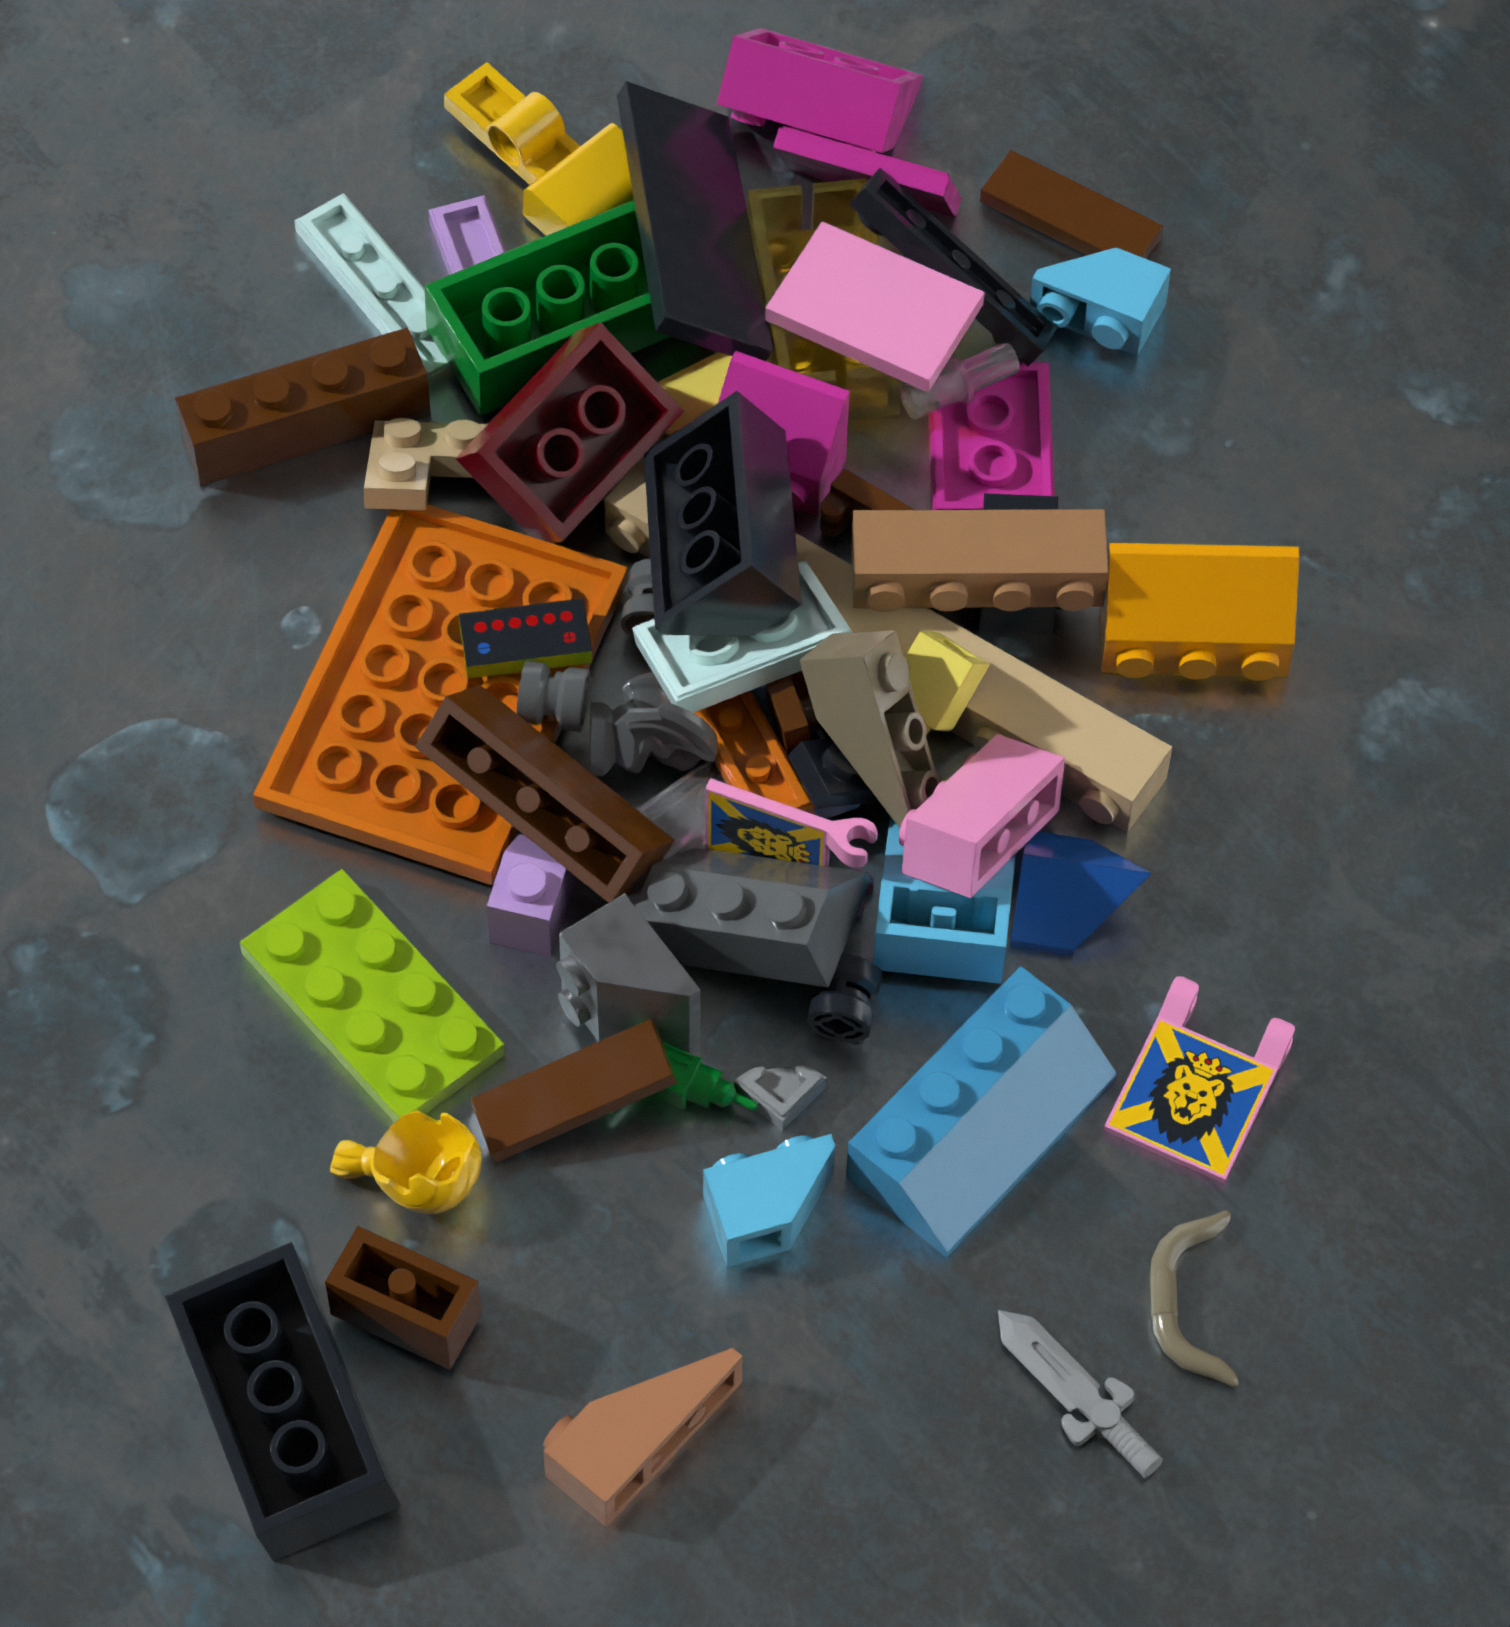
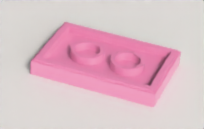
(874, 306)

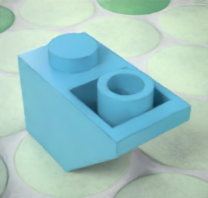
(1104, 297)
(767, 1197)

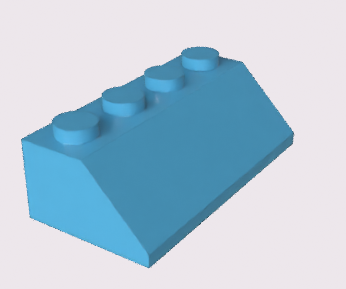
(980, 1112)

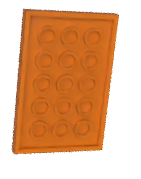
(388, 666)

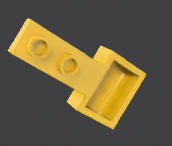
(530, 137)

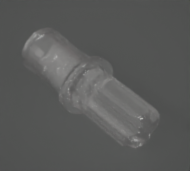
(961, 380)

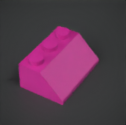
(817, 90)

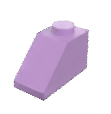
(528, 899)

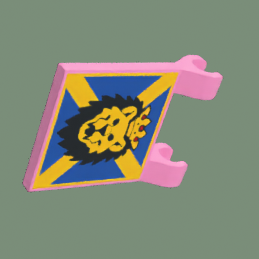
(765, 828)
(1194, 1094)

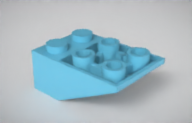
(937, 930)

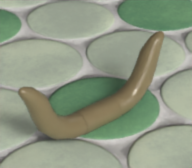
(1164, 1298)

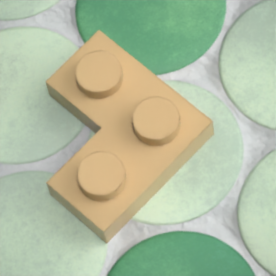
(406, 457)

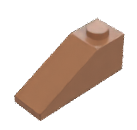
(632, 1434)

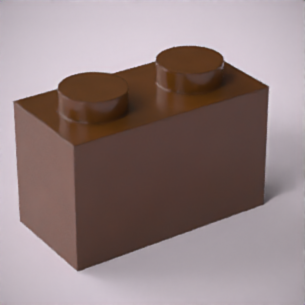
(403, 1297)

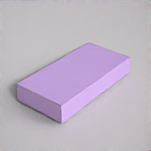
(465, 233)

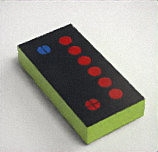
(508, 637)

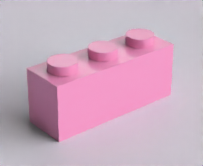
(981, 815)

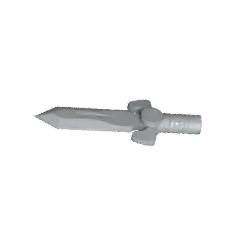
(1077, 1391)

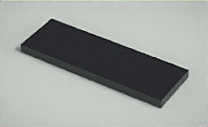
(693, 224)

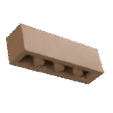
(979, 559)

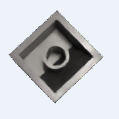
(623, 975)

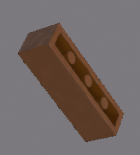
(302, 406)
(544, 793)

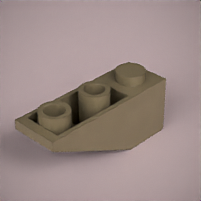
(871, 714)

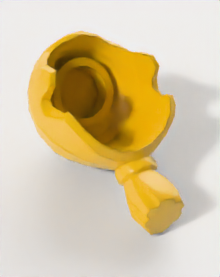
(417, 1162)

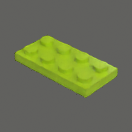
(372, 998)

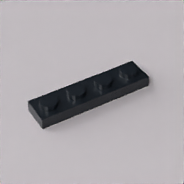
(921, 237)

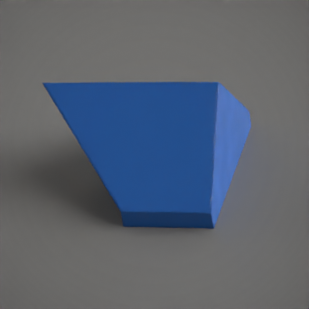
(1068, 891)

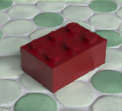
(570, 434)

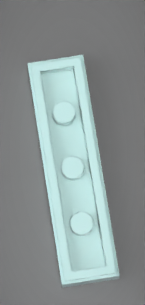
(372, 276)

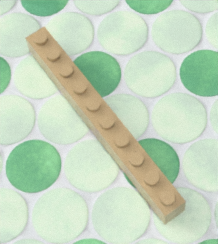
(1108, 761)

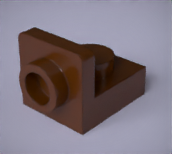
(791, 710)

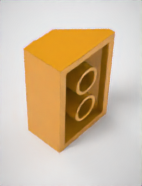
(1199, 610)

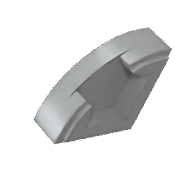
(781, 1091)

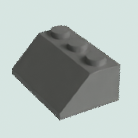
(753, 913)

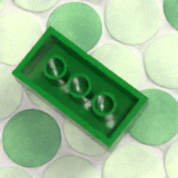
(520, 307)

